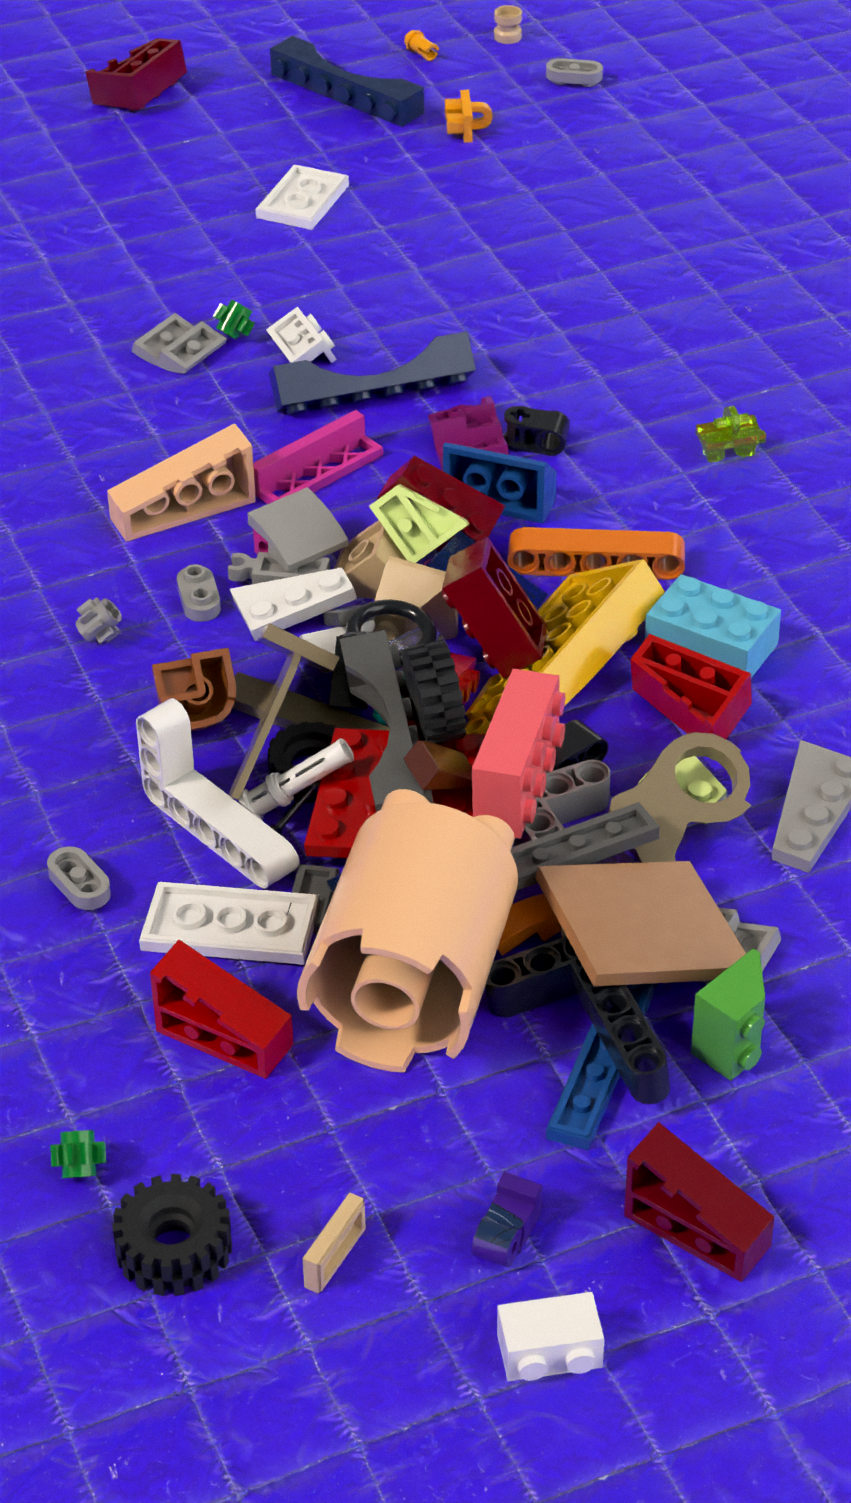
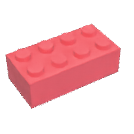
(519, 749)

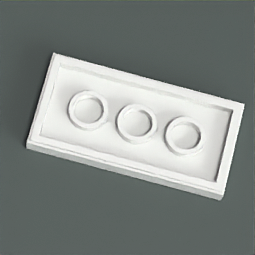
(231, 922)

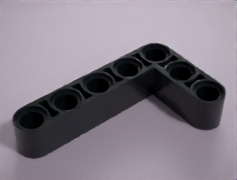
(554, 973)

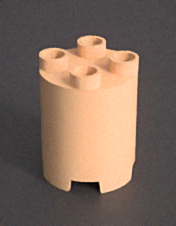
(411, 931)

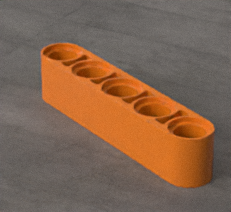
(580, 550)

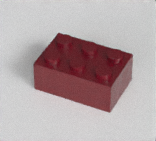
(494, 608)

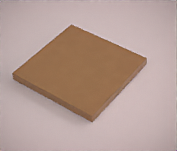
(640, 922)

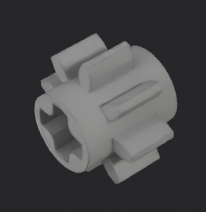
(98, 620)

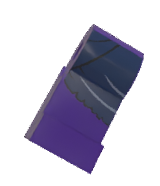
(508, 1220)

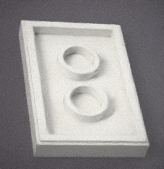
(302, 197)

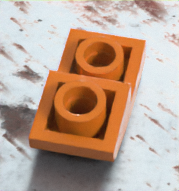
(527, 918)

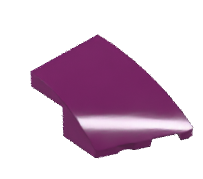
(469, 427)

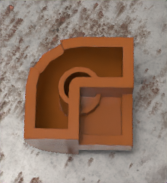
(201, 684)

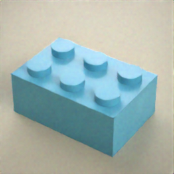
(715, 623)

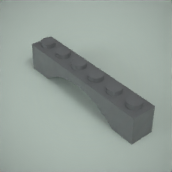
(373, 678)

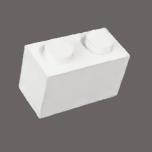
(550, 1336)

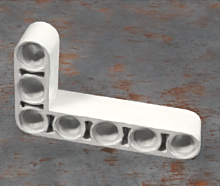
(200, 804)

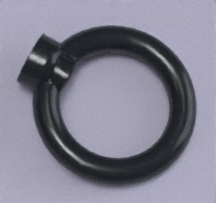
(392, 607)

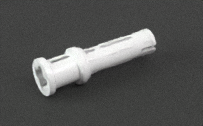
(280, 788)

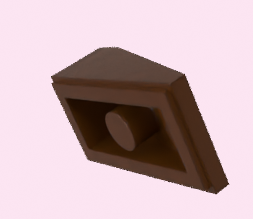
(438, 767)

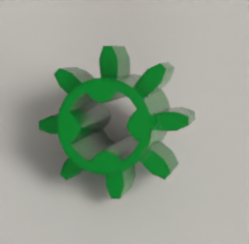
(233, 319)
(78, 1154)

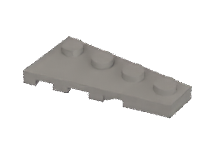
(813, 806)

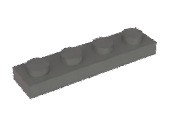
(586, 842)

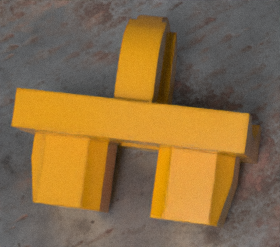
(460, 117)

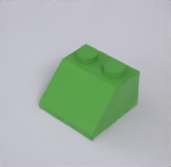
(731, 1018)

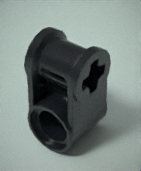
(537, 432)

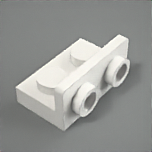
(299, 337)

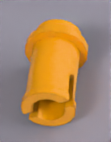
(416, 42)

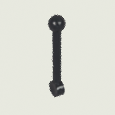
(296, 807)

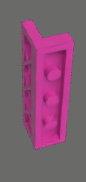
(309, 456)

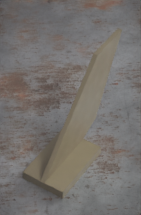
(296, 651)

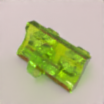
(728, 432)

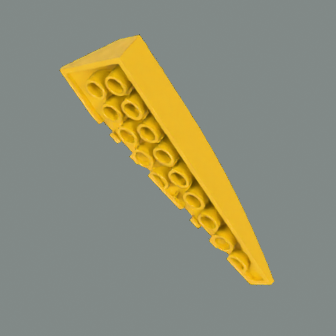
(585, 628)

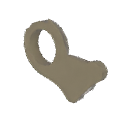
(672, 806)

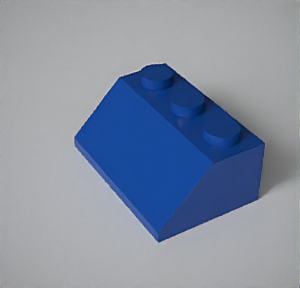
(519, 483)

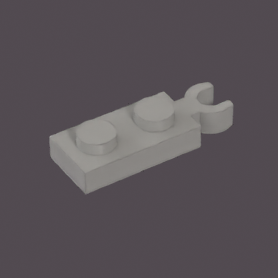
(266, 568)

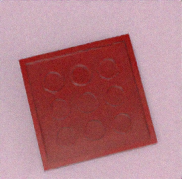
(347, 796)

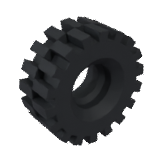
(434, 692)
(170, 1208)

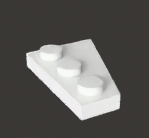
(292, 599)

